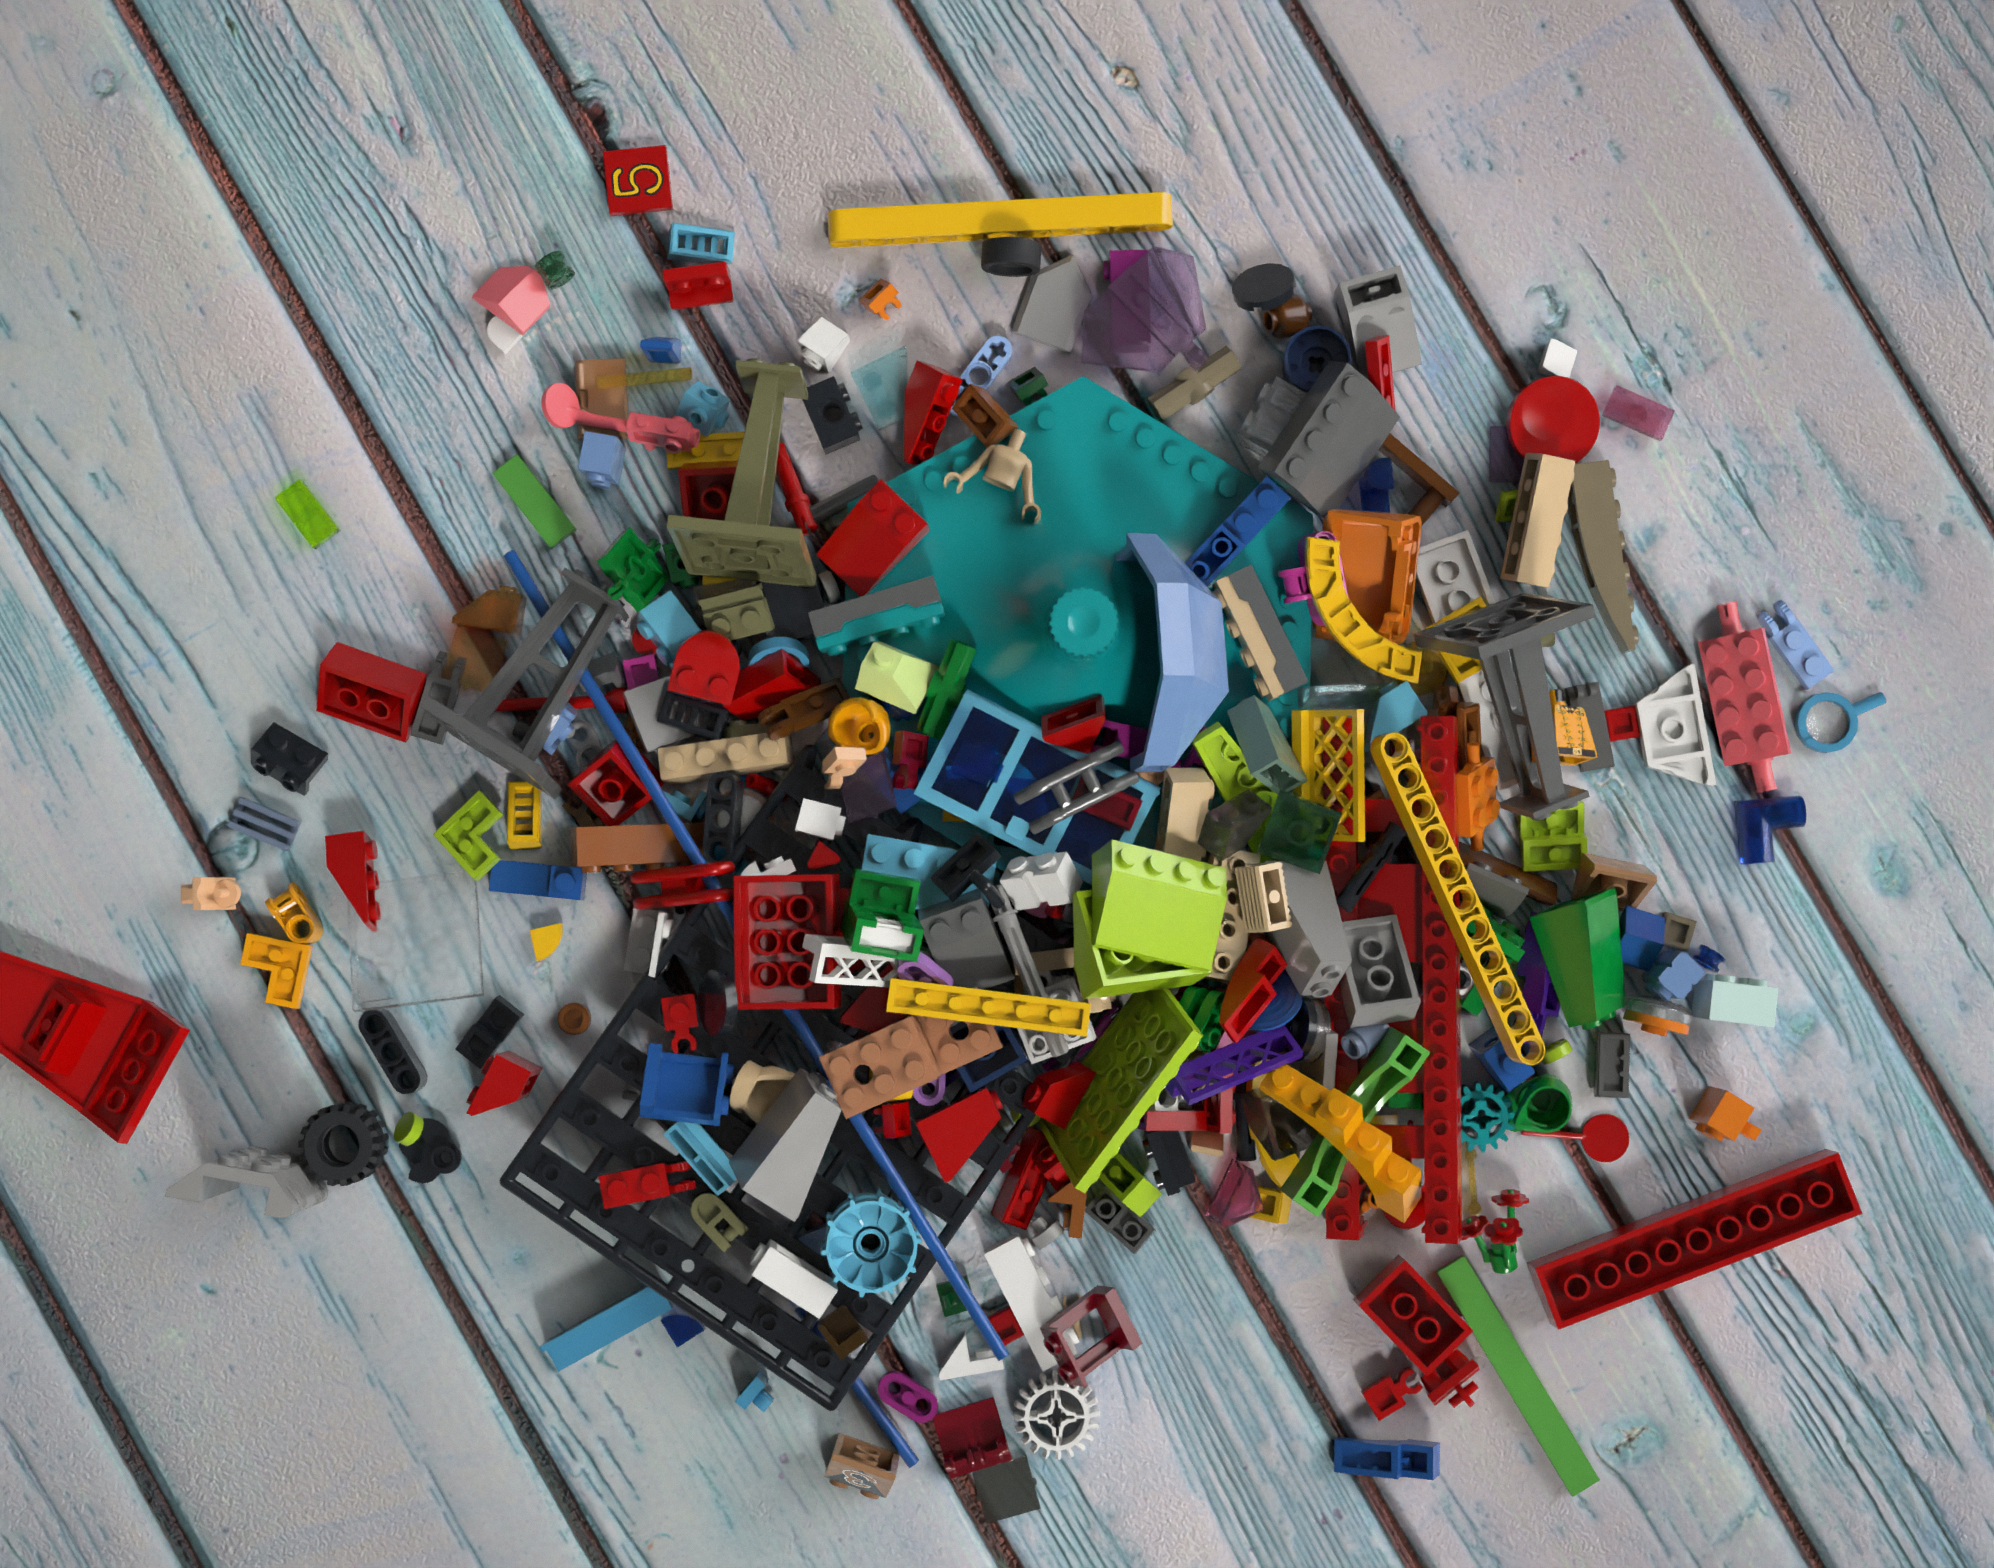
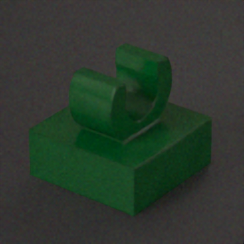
(1027, 384)
(949, 1299)

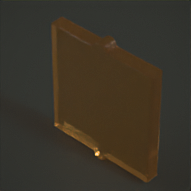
(483, 658)

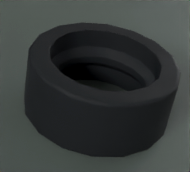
(1011, 256)

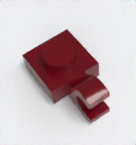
(911, 755)

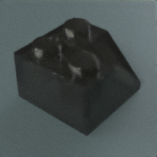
(1275, 1125)

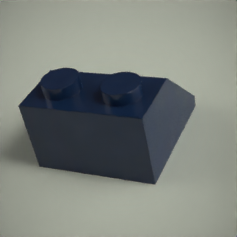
(995, 1064)

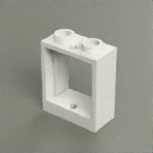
(793, 1277)

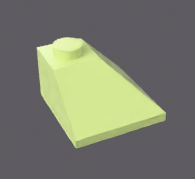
(895, 676)

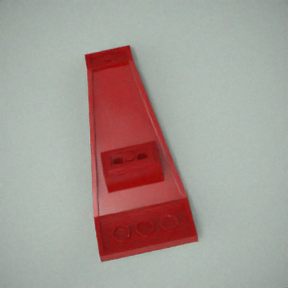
(86, 1042)

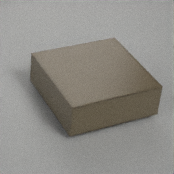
(1678, 931)

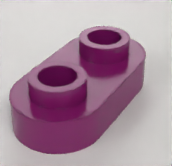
(907, 1396)

